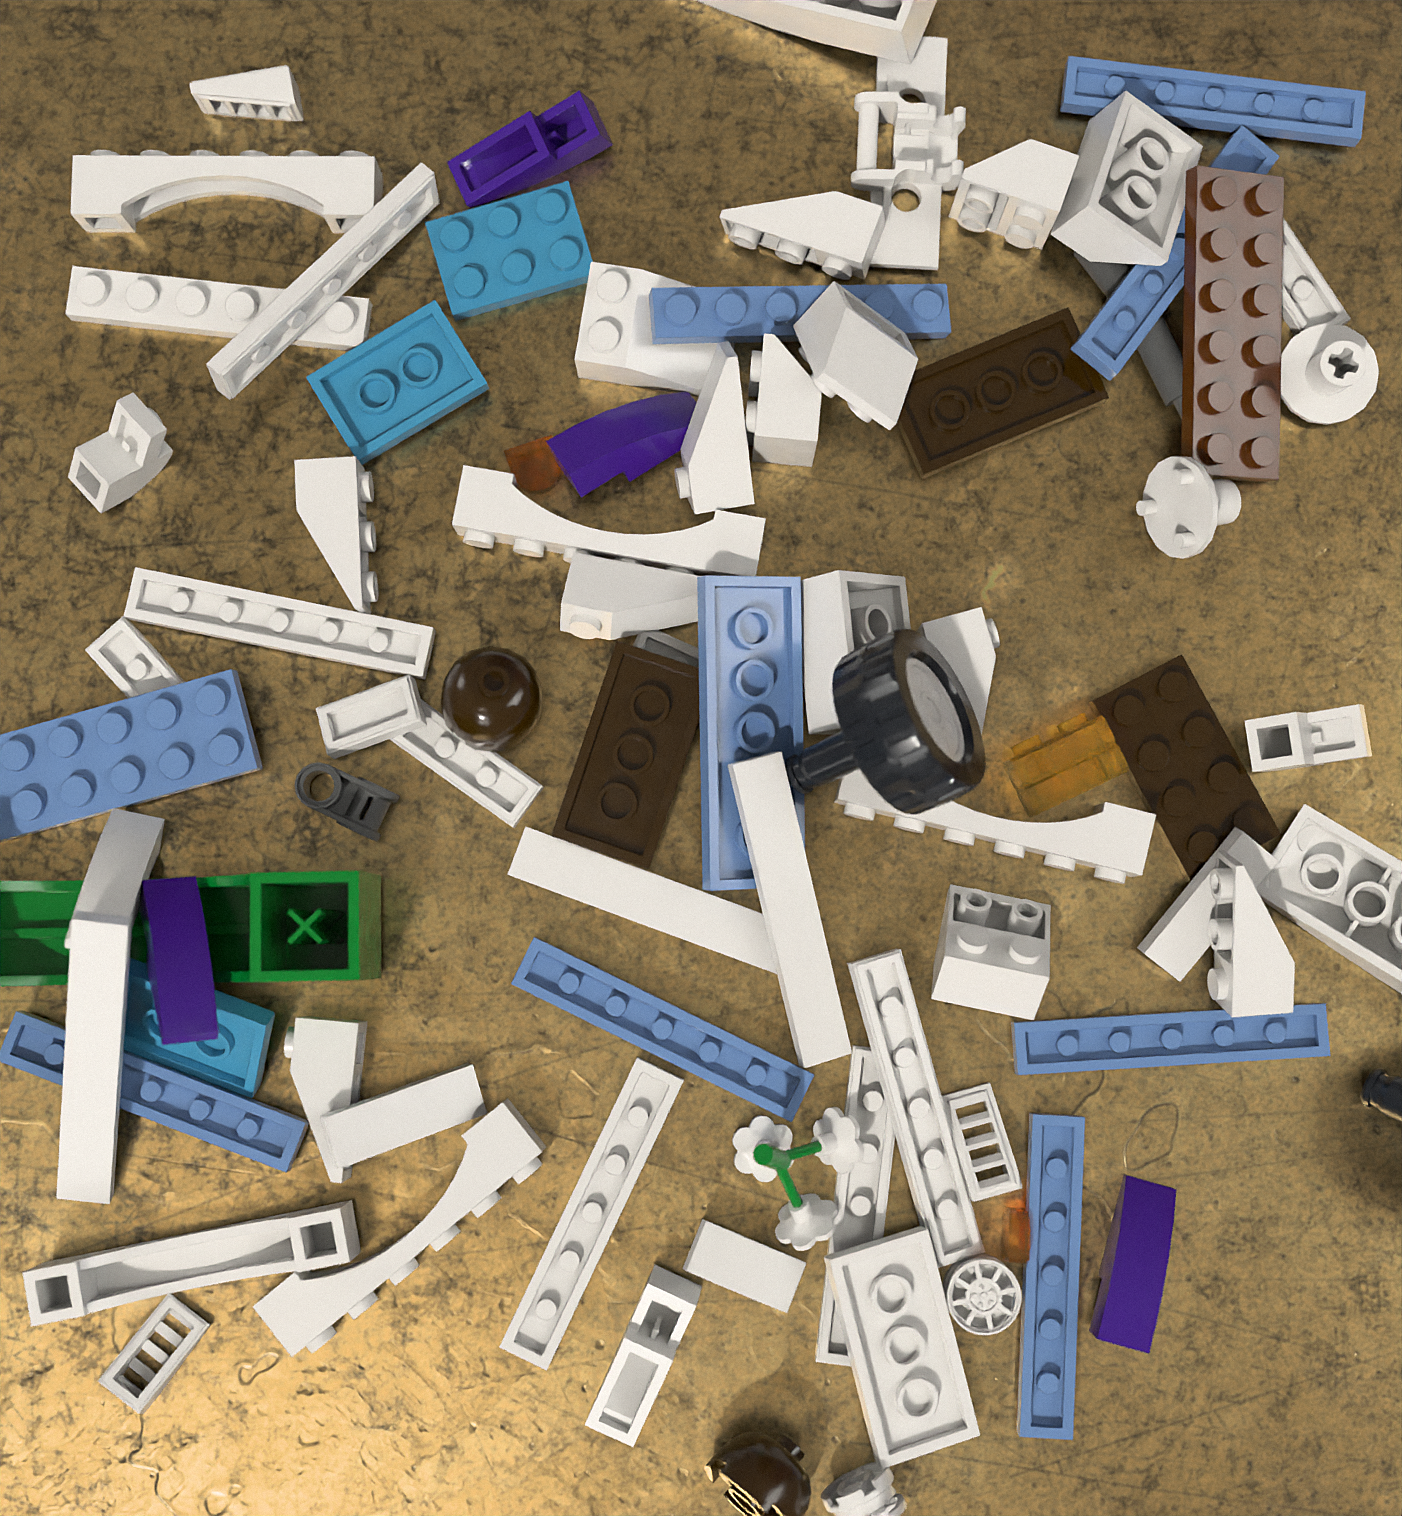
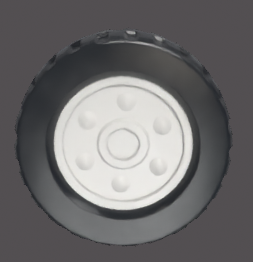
(900, 725)

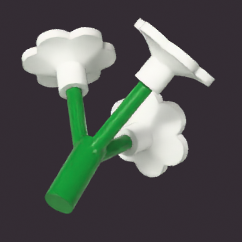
(767, 1152)

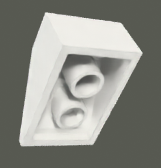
(617, 335)

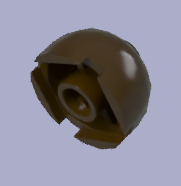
(491, 698)
(762, 1475)

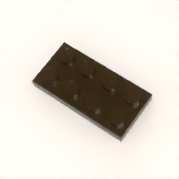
(997, 393)
(631, 756)
(1183, 764)

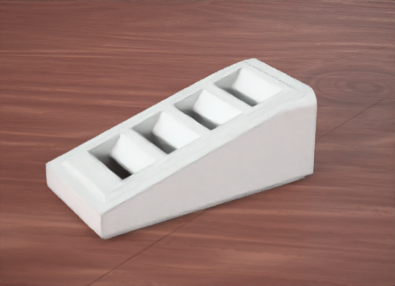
(251, 94)
(995, 1185)
(125, 1389)

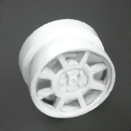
(982, 1294)
(864, 1493)

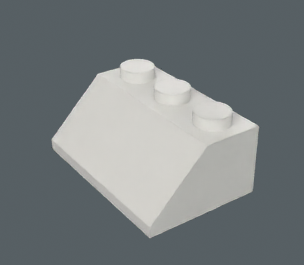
(1127, 186)
(837, 617)

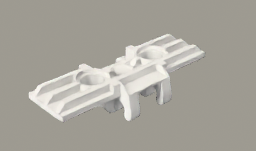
(922, 153)

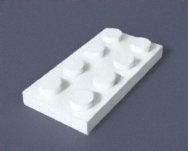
(901, 1346)

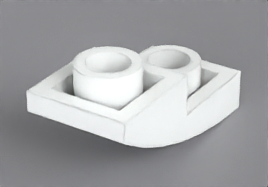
(744, 1266)

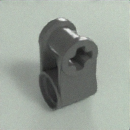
(349, 799)

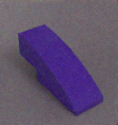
(530, 150)
(623, 440)
(178, 960)
(1134, 1264)

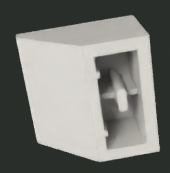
(1015, 193)
(857, 355)
(787, 412)
(992, 952)

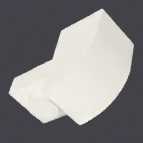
(123, 457)
(1307, 738)

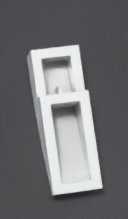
(119, 865)
(644, 1355)

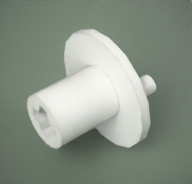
(1328, 373)
(1186, 506)

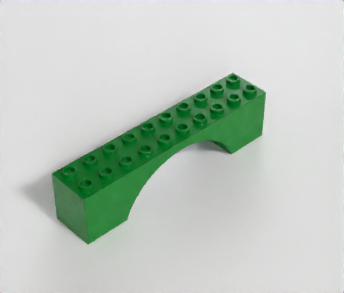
(254, 923)

